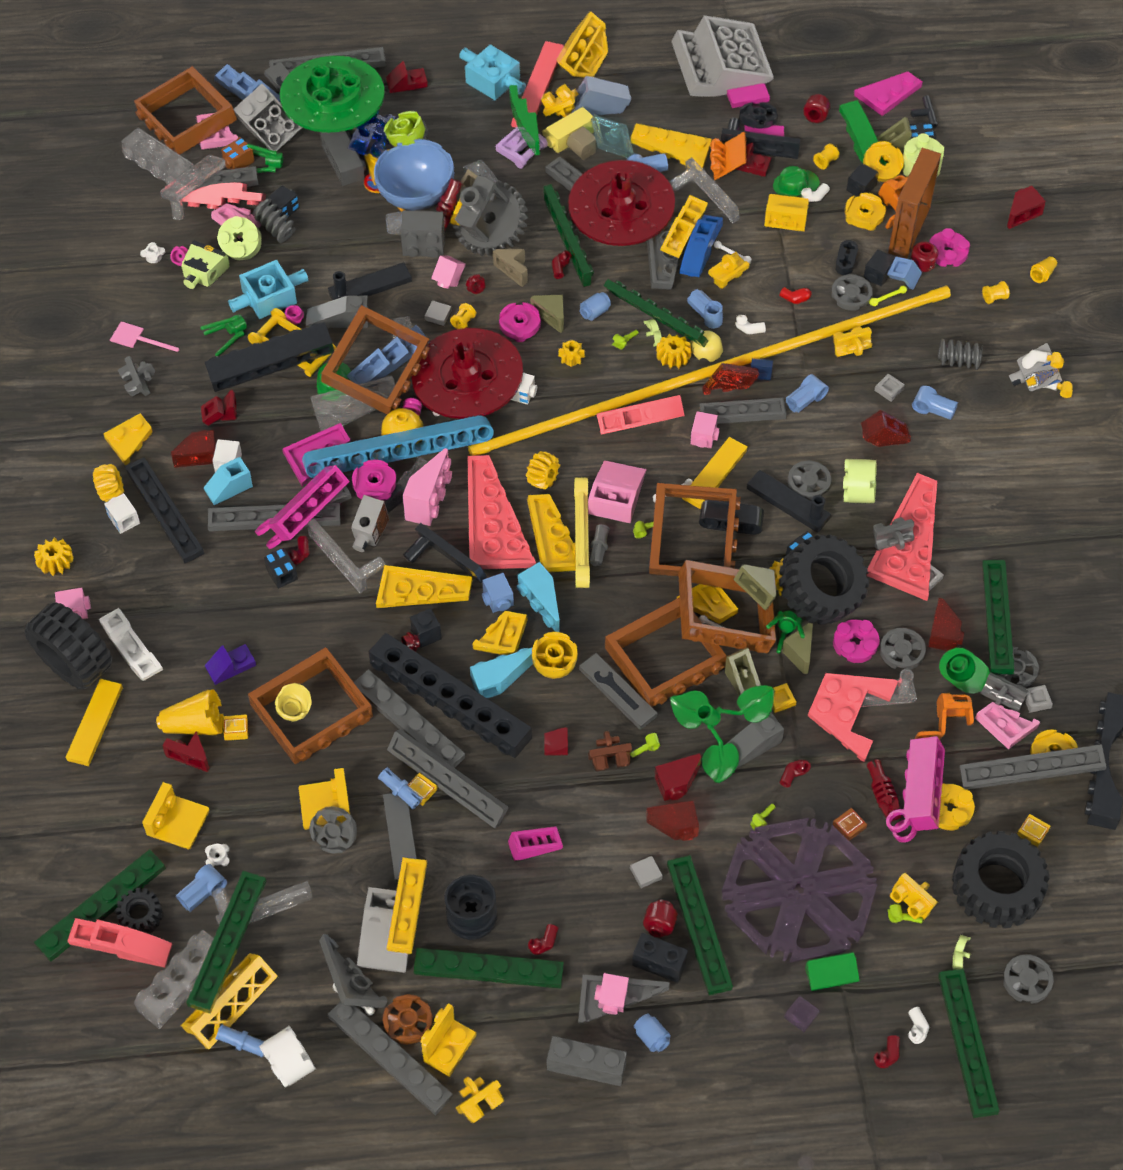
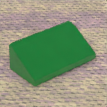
(832, 971)

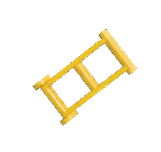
(279, 317)

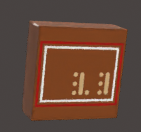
(850, 824)

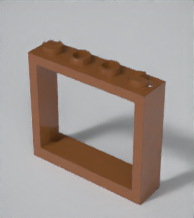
(171, 90)
(910, 212)
(358, 392)
(693, 492)
(723, 578)
(645, 625)
(299, 674)

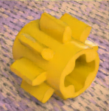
(571, 353)

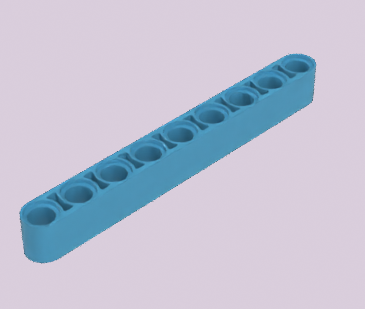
(408, 449)

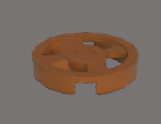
(407, 1019)

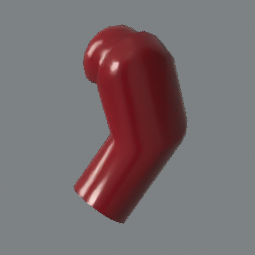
(559, 263)
(302, 552)
(794, 770)
(546, 943)
(890, 1055)

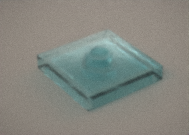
(612, 136)

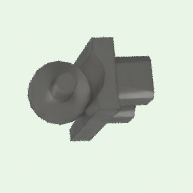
(139, 373)
(893, 535)
(1004, 692)

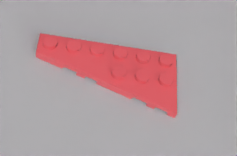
(493, 526)
(910, 567)

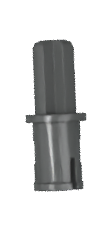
(599, 545)

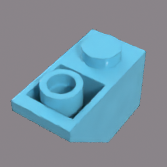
(228, 481)

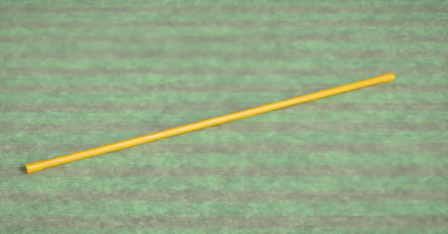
(485, 447)

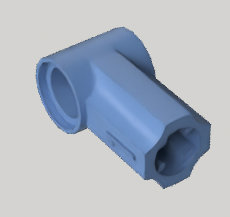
(658, 161)
(710, 310)
(810, 390)
(929, 401)
(205, 882)

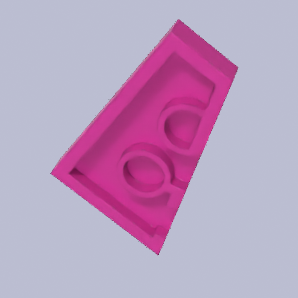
(889, 92)
(330, 437)

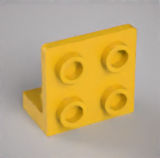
(786, 212)
(321, 795)
(174, 818)
(446, 1042)

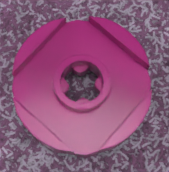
(950, 239)
(515, 330)
(384, 474)
(856, 629)

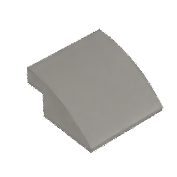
(721, 57)

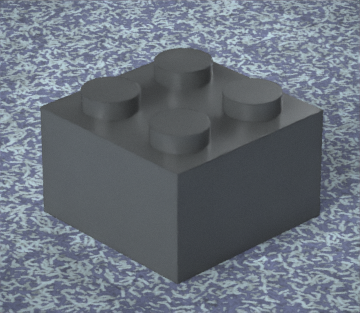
(422, 233)

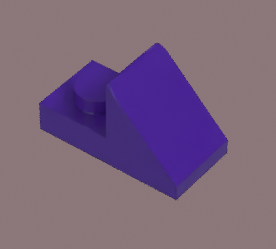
(228, 664)

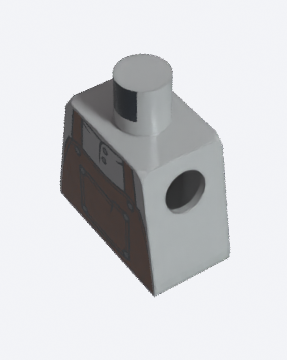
(369, 523)

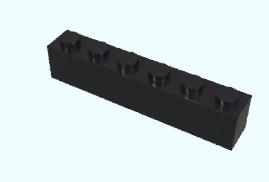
(269, 356)

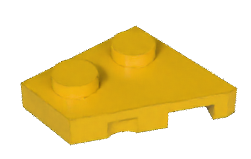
(712, 603)

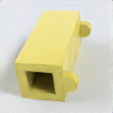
(558, 133)

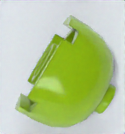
(405, 129)

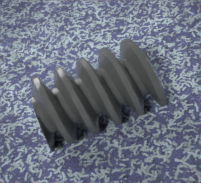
(273, 221)
(960, 353)

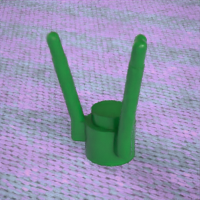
(272, 158)
(233, 325)
(787, 623)

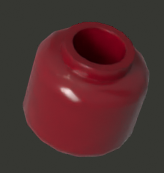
(816, 108)
(925, 256)
(660, 918)

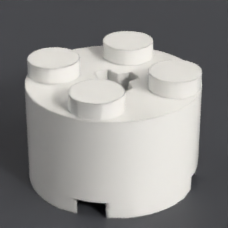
(287, 1057)

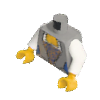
(1040, 370)

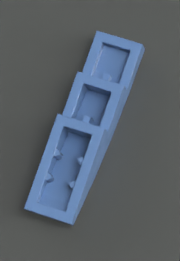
(239, 84)
(384, 361)

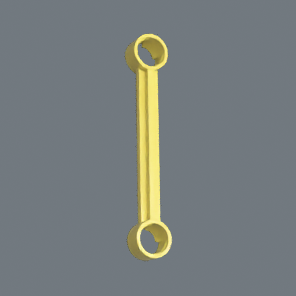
(581, 533)

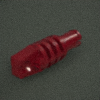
(449, 200)
(883, 789)

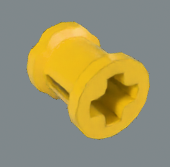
(829, 154)
(995, 292)
(461, 319)

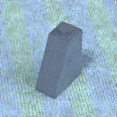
(602, 97)

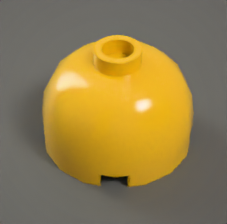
(400, 420)
(554, 655)

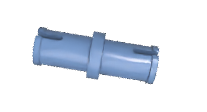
(400, 788)
(240, 1040)

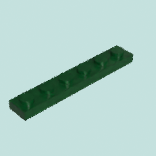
(566, 233)
(662, 315)
(998, 617)
(101, 903)
(699, 925)
(226, 942)
(488, 968)
(968, 1043)

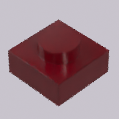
(212, 410)

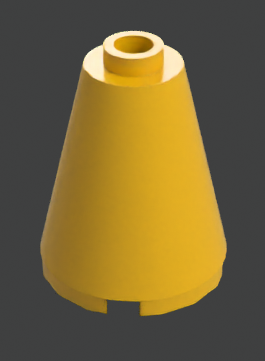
(193, 714)

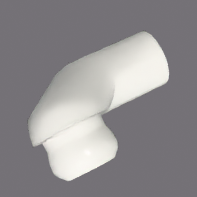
(815, 195)
(747, 327)
(920, 1027)

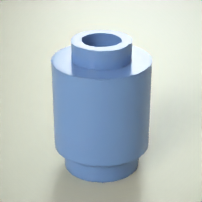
(595, 306)
(652, 1033)

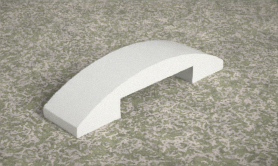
(129, 645)

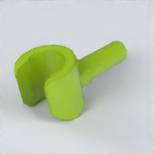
(620, 341)
(640, 529)
(652, 745)
(758, 819)
(895, 915)

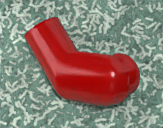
(796, 297)

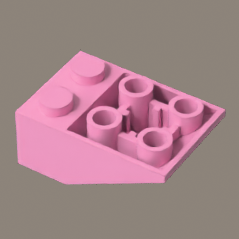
(427, 489)
(616, 491)

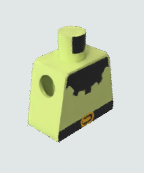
(203, 265)

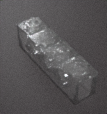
(154, 156)
(160, 1010)

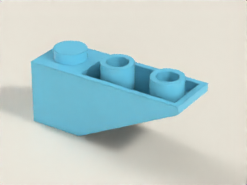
(539, 588)
(497, 675)

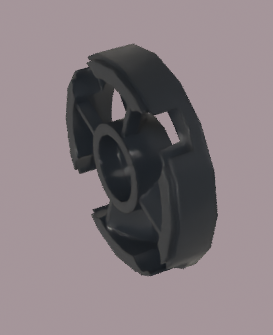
(752, 115)

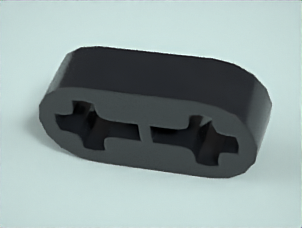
(843, 256)

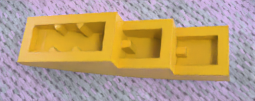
(683, 226)

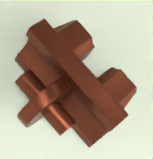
(600, 755)

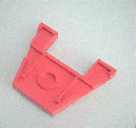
(839, 704)

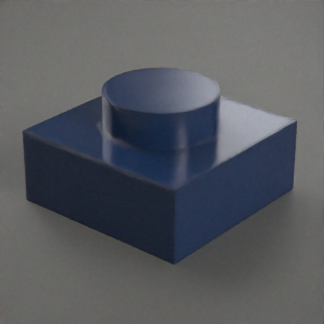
(764, 368)

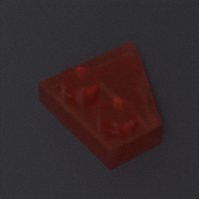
(730, 378)

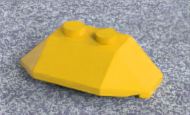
(585, 48)

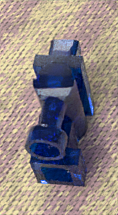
(371, 129)

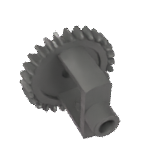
(480, 207)

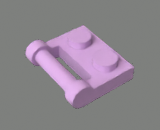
(514, 144)

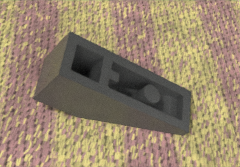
(337, 312)
(757, 739)

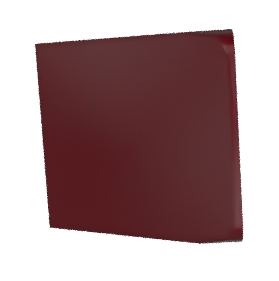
(229, 406)
(556, 742)

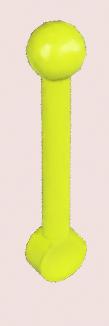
(874, 302)

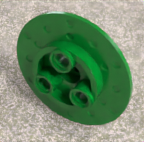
(332, 94)

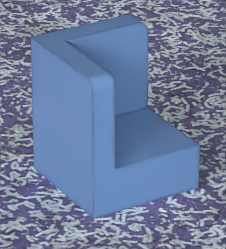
(906, 271)

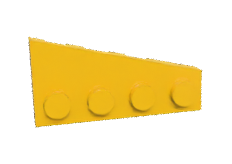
(672, 143)
(551, 536)
(416, 587)

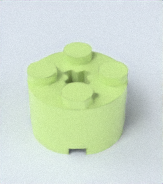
(913, 149)
(235, 249)
(860, 481)

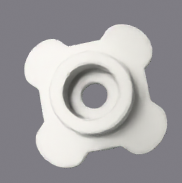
(153, 253)
(219, 849)

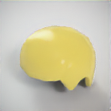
(712, 349)
(293, 702)

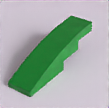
(525, 121)
(859, 128)

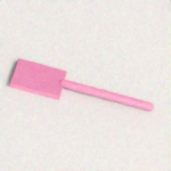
(129, 334)

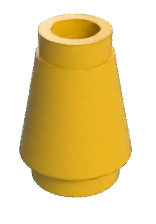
(1043, 269)

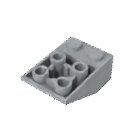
(266, 119)
(375, 933)

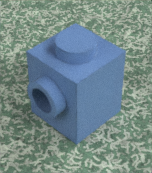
(497, 593)

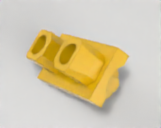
(562, 104)
(727, 269)
(852, 342)
(914, 895)
(489, 1093)

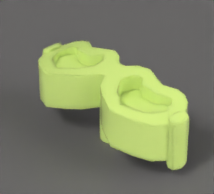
(652, 325)
(959, 954)

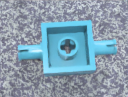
(492, 71)
(267, 289)

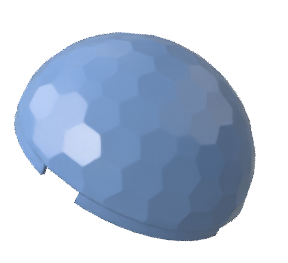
(414, 174)

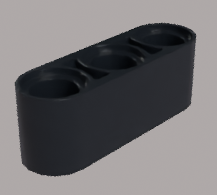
(715, 516)

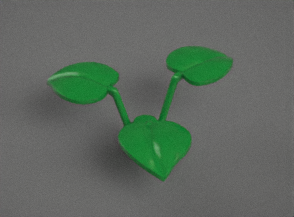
(694, 708)

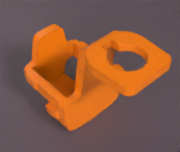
(890, 195)
(950, 708)

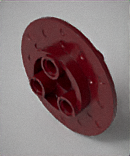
(621, 202)
(468, 373)

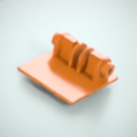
(728, 155)

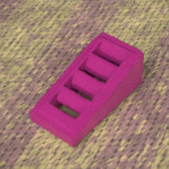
(526, 851)

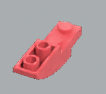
(216, 195)
(640, 414)
(120, 940)

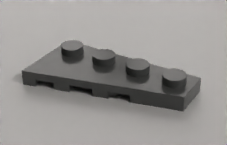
(661, 264)

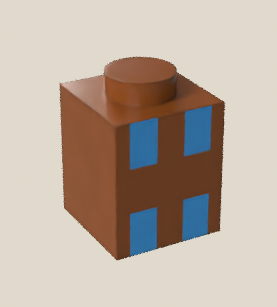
(237, 154)

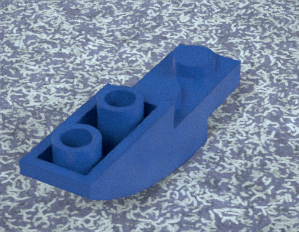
(700, 244)

